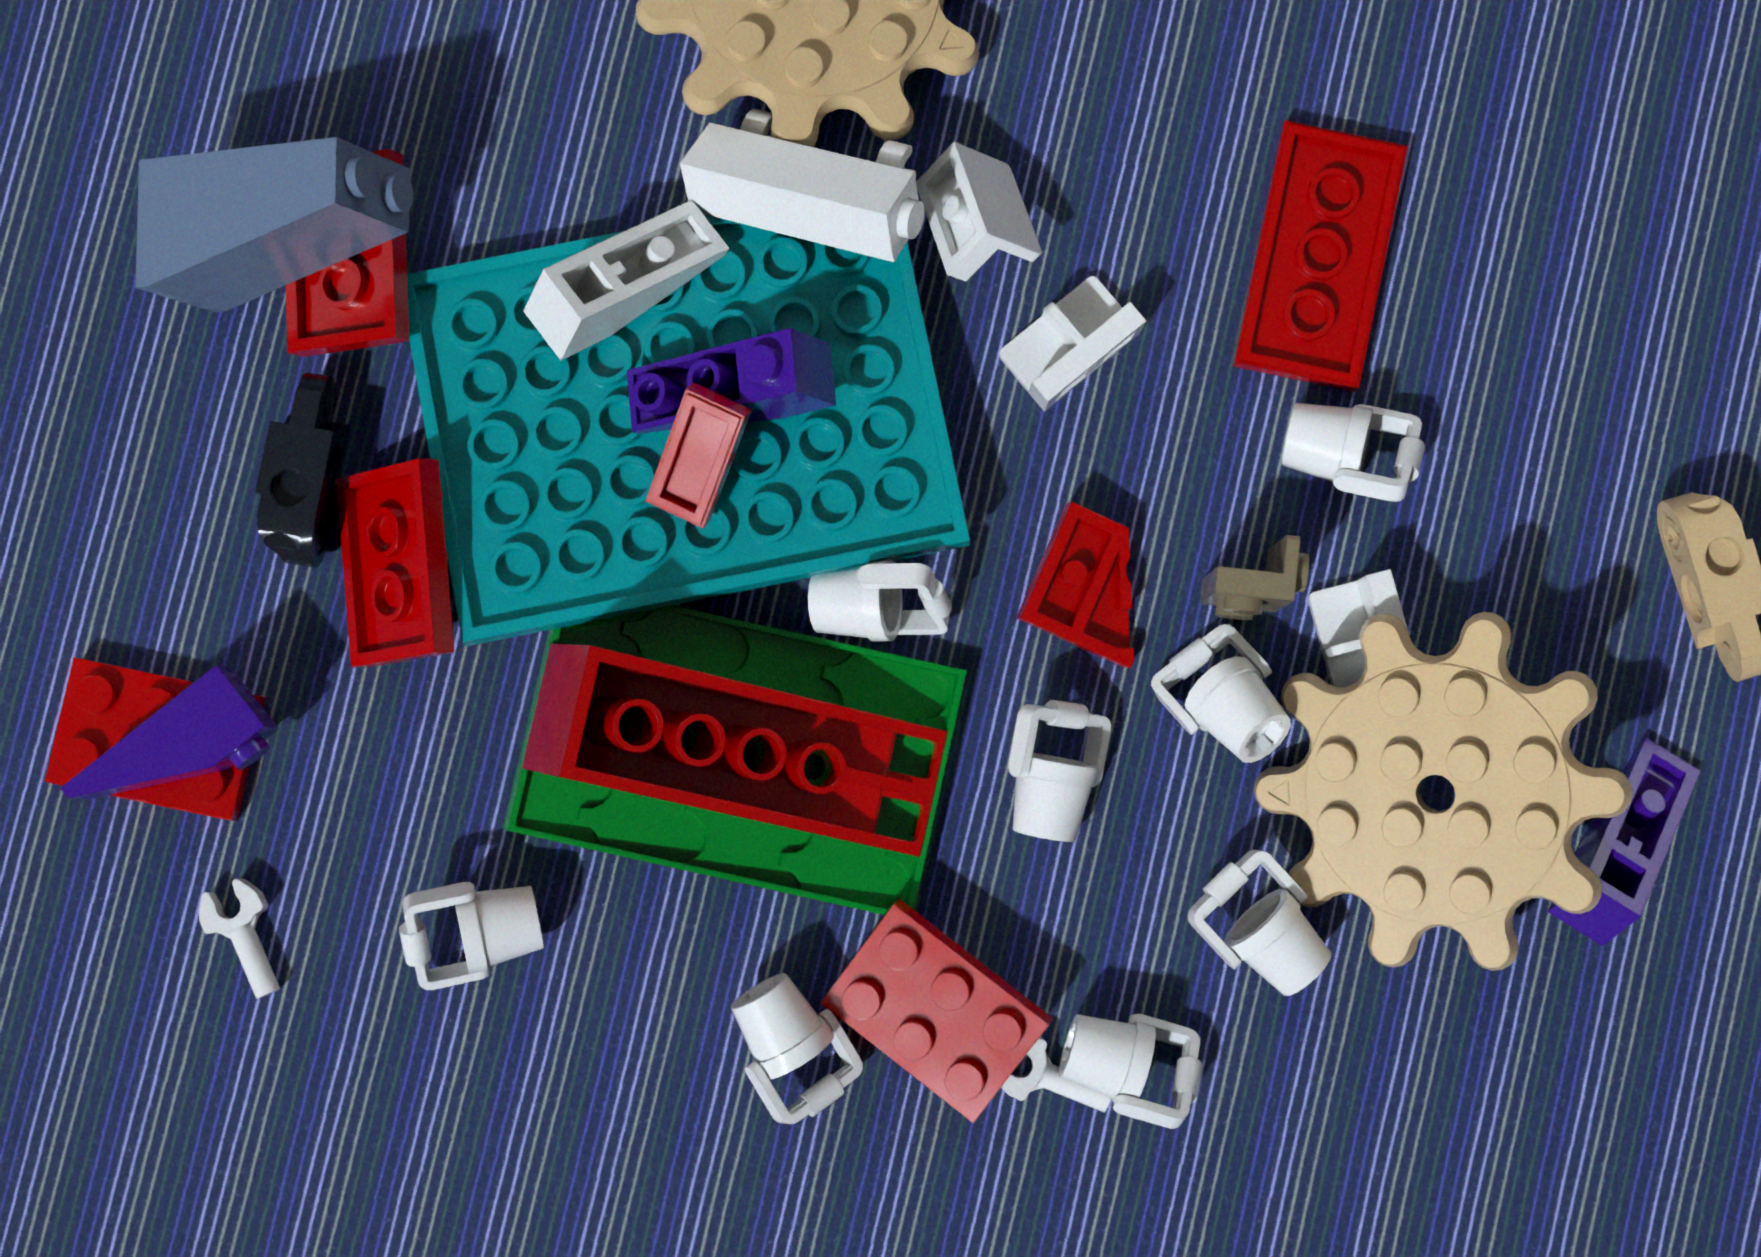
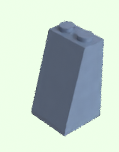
(261, 217)

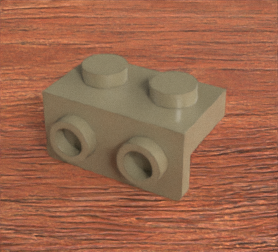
(1247, 592)

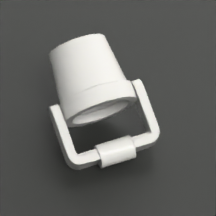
(1333, 442)
(870, 603)
(1227, 698)
(1050, 788)
(491, 925)
(1271, 933)
(785, 1035)
(1117, 1059)

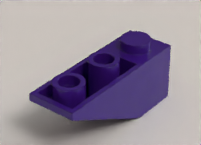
(769, 373)

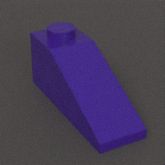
(194, 734)
(1633, 845)

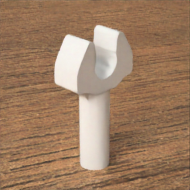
(242, 933)
(1046, 1075)

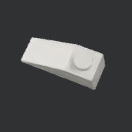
(621, 278)

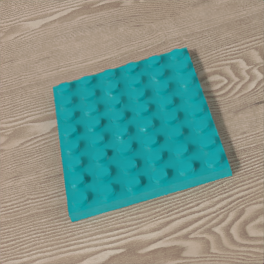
(555, 484)

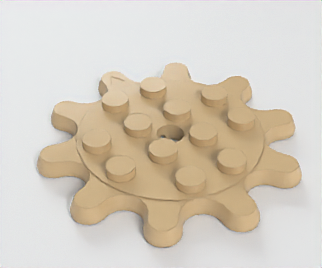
(813, 57)
(1510, 777)

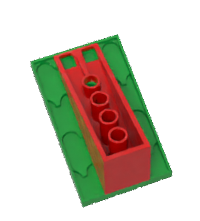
(738, 754)

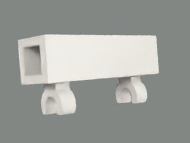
(804, 188)

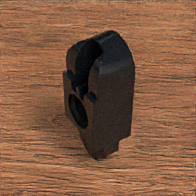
(301, 475)

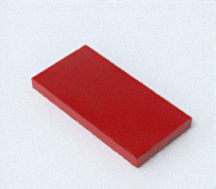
(1320, 256)

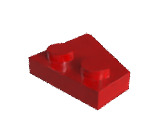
(1084, 586)

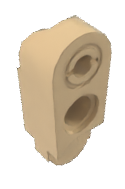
(1715, 578)

